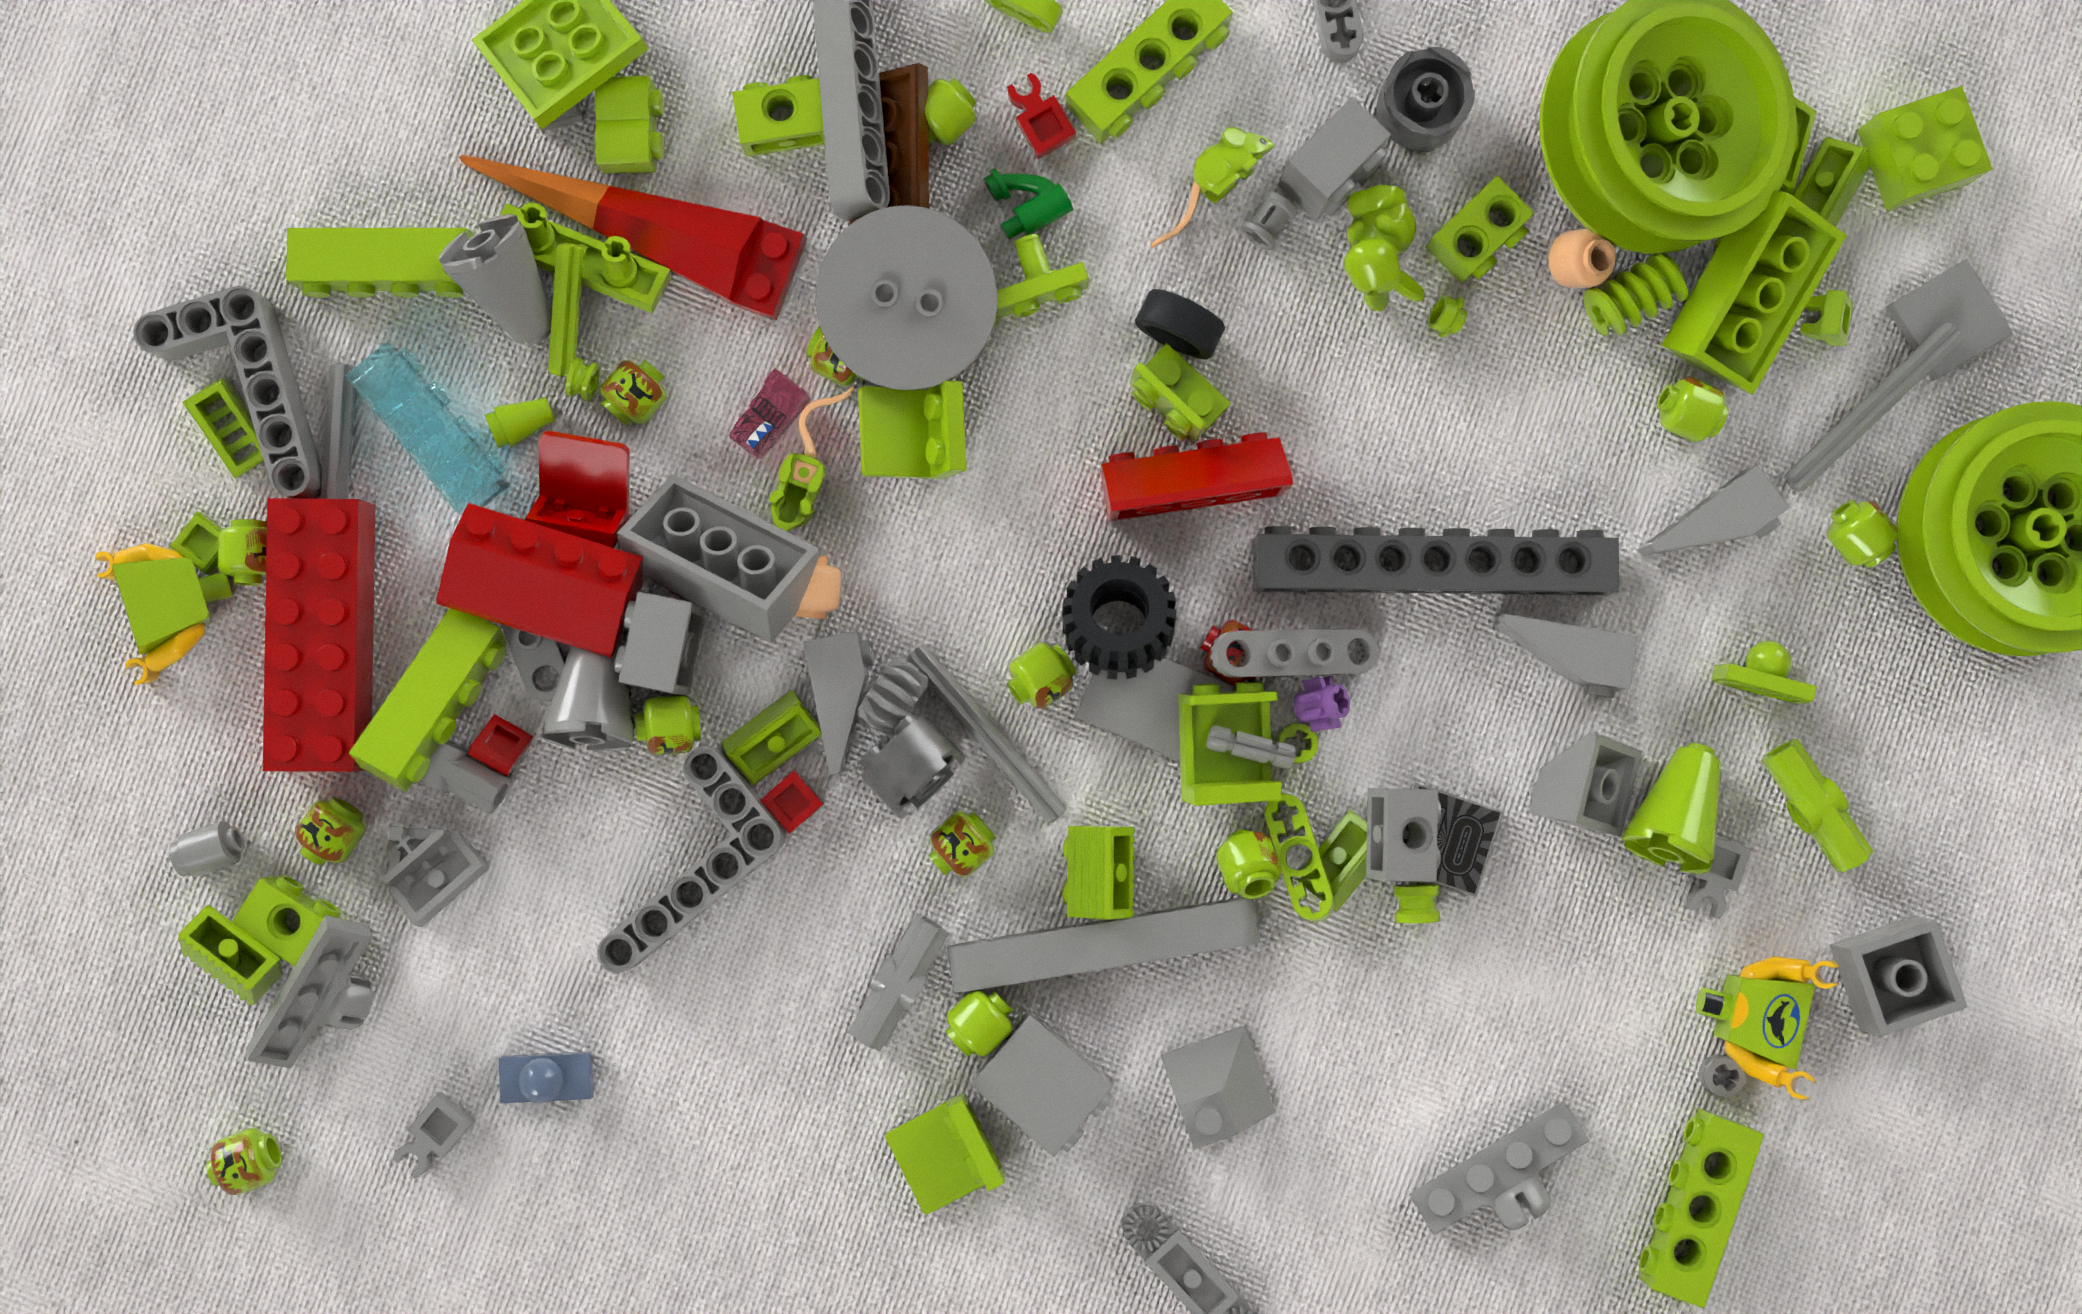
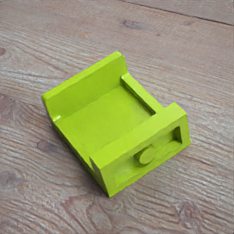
(1216, 776)

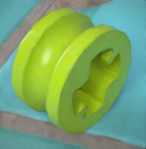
(582, 379)
(1290, 731)

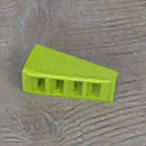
(196, 407)

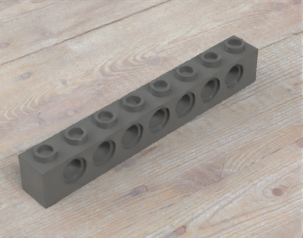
(1595, 556)

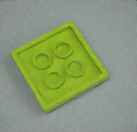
(558, 52)

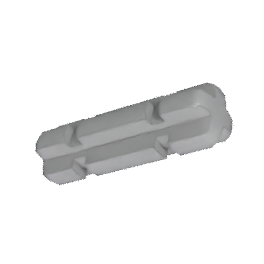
(1250, 747)

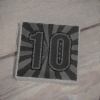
(1463, 839)

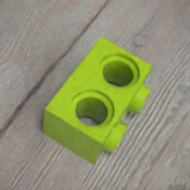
(1475, 226)

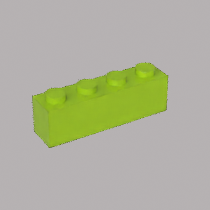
(370, 261)
(429, 699)

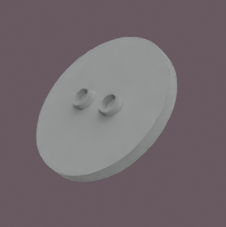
(906, 297)

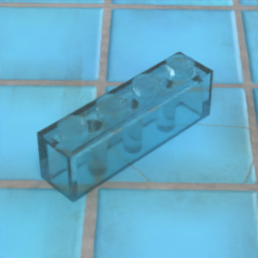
(427, 428)

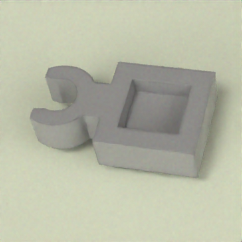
(1725, 872)
(436, 1131)

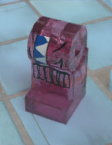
(769, 414)

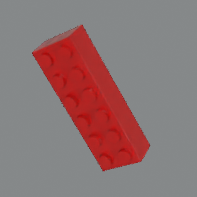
(318, 632)

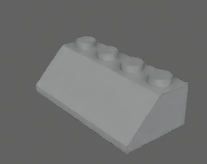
(721, 557)

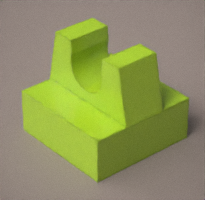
(1835, 318)

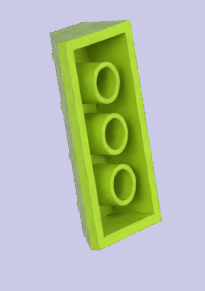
(1754, 292)

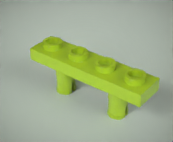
(606, 265)
(1040, 282)

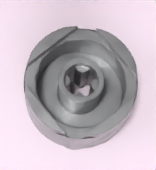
(1428, 73)
(911, 764)

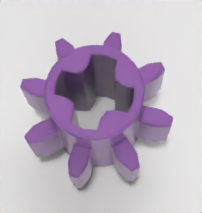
(1321, 703)

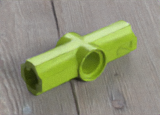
(1817, 805)

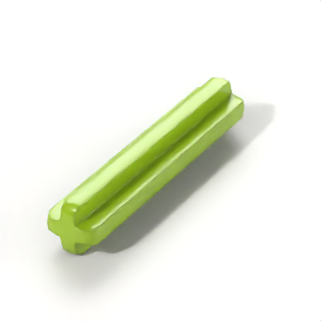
(565, 308)

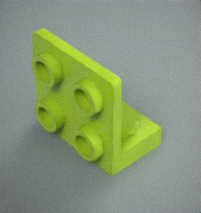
(1178, 394)
(912, 431)
(945, 1154)

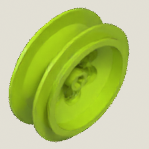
(1701, 97)
(1951, 562)

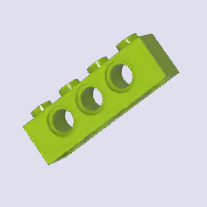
(1122, 66)
(1708, 1231)

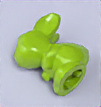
(1378, 235)

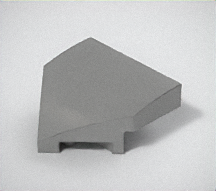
(429, 870)

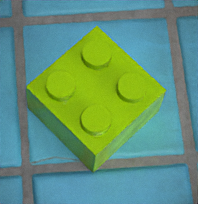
(1924, 148)

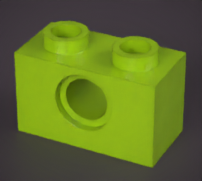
(764, 135)
(266, 911)

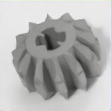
(892, 696)

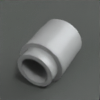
(206, 849)

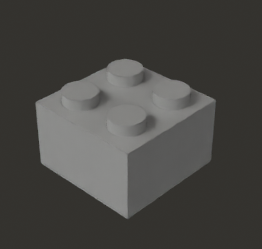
(1335, 158)
(660, 643)
(1898, 976)

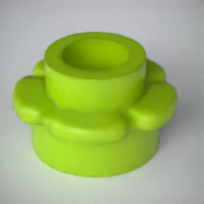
(1447, 316)

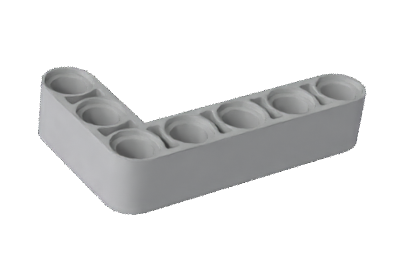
(255, 377)
(705, 871)

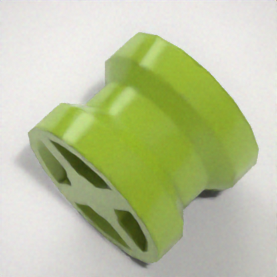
(1416, 903)

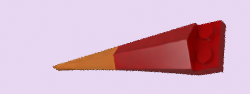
(712, 247)

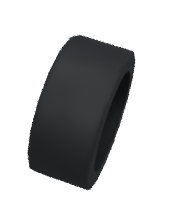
(1180, 324)

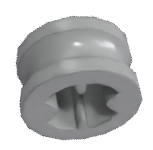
(1708, 1068)

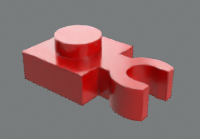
(1043, 122)

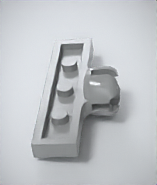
(316, 994)
(1502, 1174)

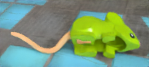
(1220, 168)
(800, 476)

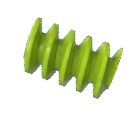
(1635, 292)

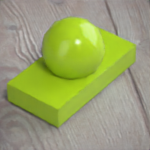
(1765, 675)

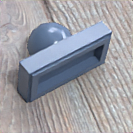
(546, 1077)

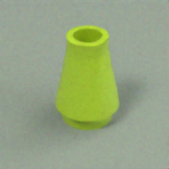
(518, 421)

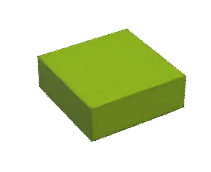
(199, 542)

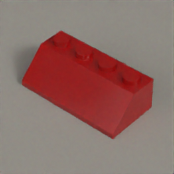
(1194, 478)
(539, 580)

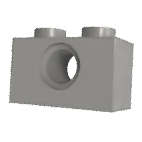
(1387, 816)

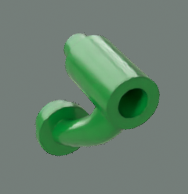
(1035, 213)

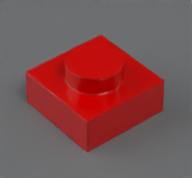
(500, 745)
(792, 801)

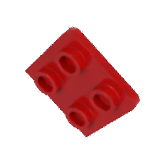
(582, 486)

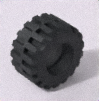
(1119, 583)

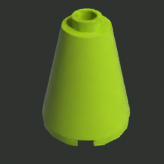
(1679, 812)

